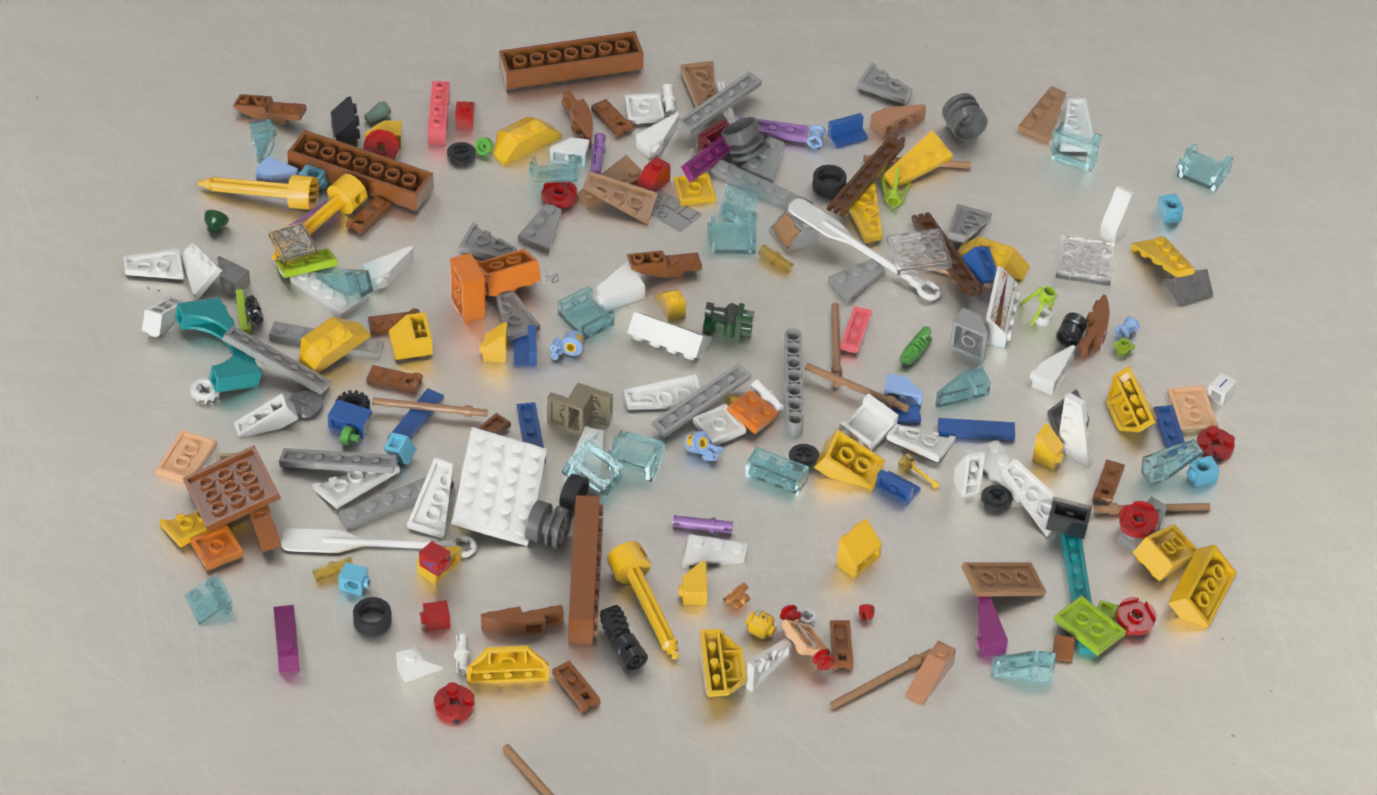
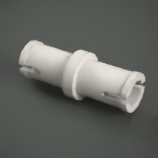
(669, 99)
(767, 395)
(461, 653)

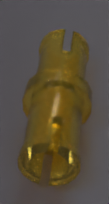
(775, 258)
(331, 569)

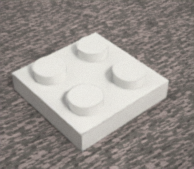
(644, 108)
(719, 425)

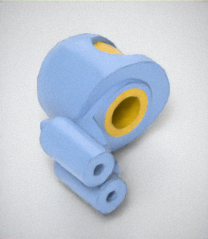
(570, 344)
(699, 443)

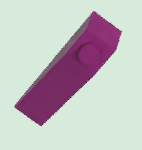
(990, 633)
(286, 638)

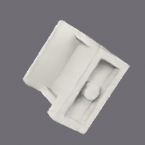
(869, 423)

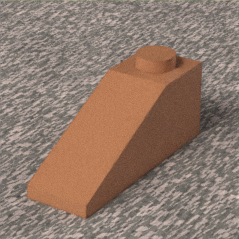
(894, 119)
(932, 672)

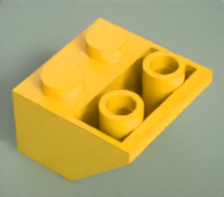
(411, 337)
(858, 549)

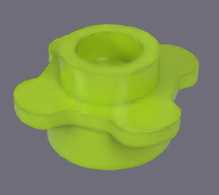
(1123, 346)

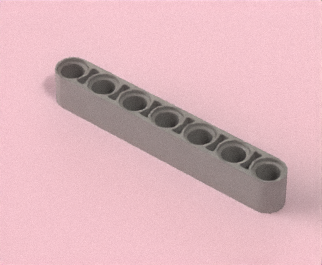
(793, 383)

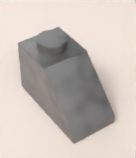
(233, 276)

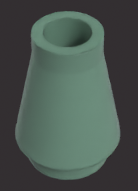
(378, 112)

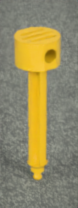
(300, 192)
(344, 195)
(631, 565)

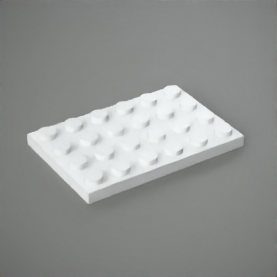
(498, 485)

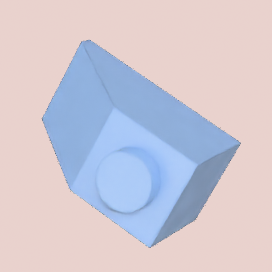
(275, 171)
(903, 390)

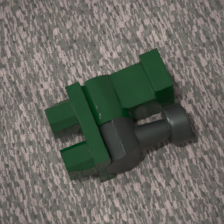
(728, 320)

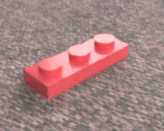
(856, 329)

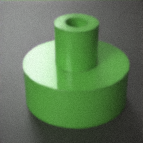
(484, 146)
(348, 435)

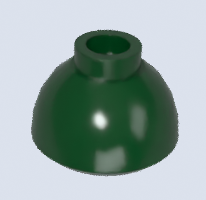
(215, 220)

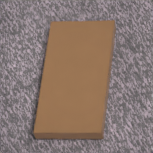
(1003, 579)

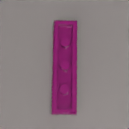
(705, 159)

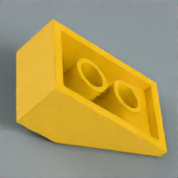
(849, 461)
(1165, 552)

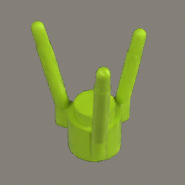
(894, 196)
(1046, 296)

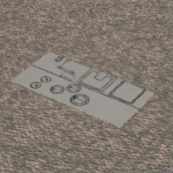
(670, 212)

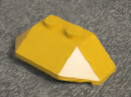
(523, 138)
(1002, 255)
(330, 342)
(1129, 402)
(721, 663)
(507, 665)

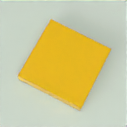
(696, 191)

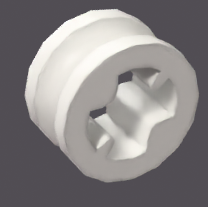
(1044, 321)
(806, 612)

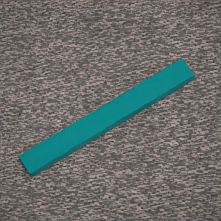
(1076, 574)

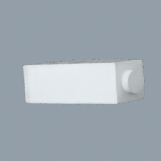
(620, 289)

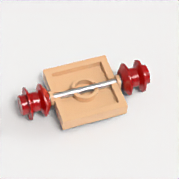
(805, 638)

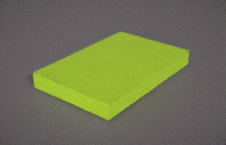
(323, 260)
(1089, 625)

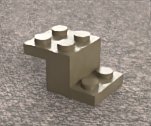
(579, 408)

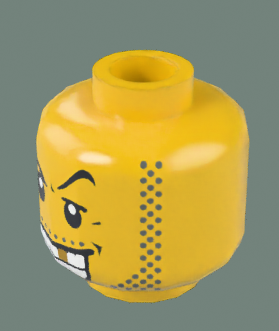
(761, 624)

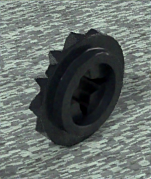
(466, 149)
(254, 310)
(810, 451)
(998, 492)

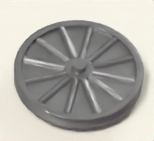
(306, 403)

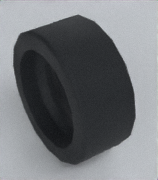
(828, 171)
(573, 486)
(372, 628)

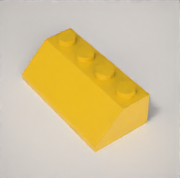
(1203, 586)

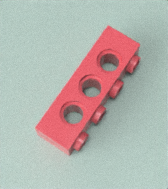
(439, 113)

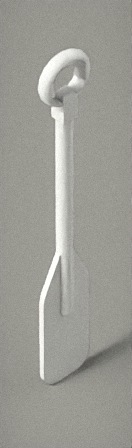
(835, 230)
(339, 541)

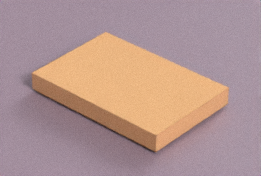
(1192, 408)
(186, 456)

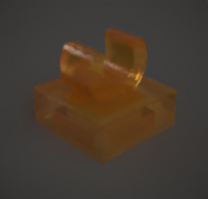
(737, 594)

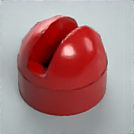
(866, 612)

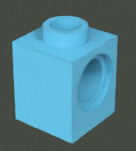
(309, 170)
(1170, 208)
(400, 446)
(1203, 471)
(354, 578)

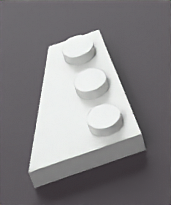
(199, 269)
(925, 444)

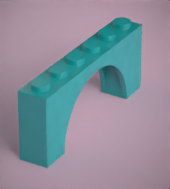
(212, 317)

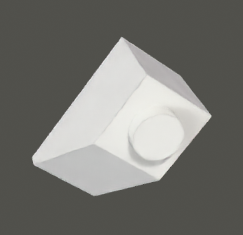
(577, 146)
(416, 663)

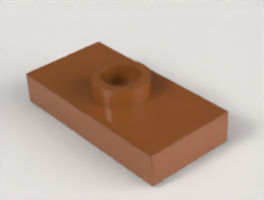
(496, 424)

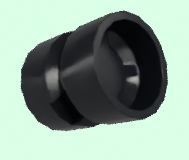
(1071, 329)
(629, 651)

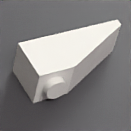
(656, 138)
(1117, 215)
(389, 267)
(160, 316)
(1052, 370)
(269, 417)
(969, 474)

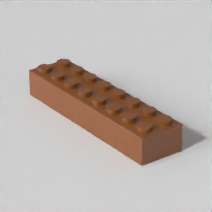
(571, 60)
(378, 174)
(585, 569)

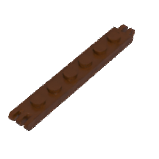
(866, 175)
(960, 271)

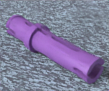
(598, 150)
(703, 524)

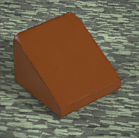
(1063, 647)

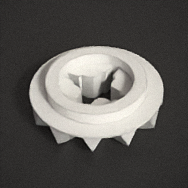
(196, 390)

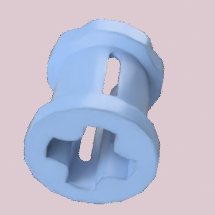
(813, 134)
(1127, 327)

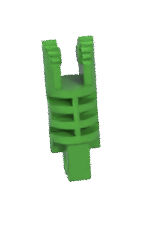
(916, 346)

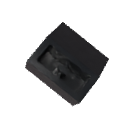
(345, 122)
(1069, 517)

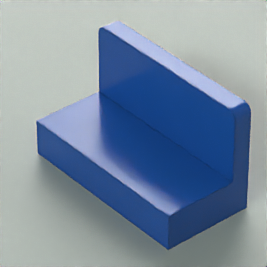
(847, 130)
(981, 264)
(526, 349)
(350, 415)
(897, 486)

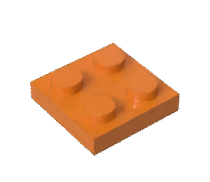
(752, 411)
(216, 547)

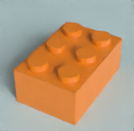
(510, 272)
(468, 287)

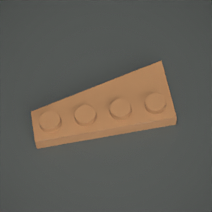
(699, 80)
(1044, 115)
(623, 170)
(624, 196)

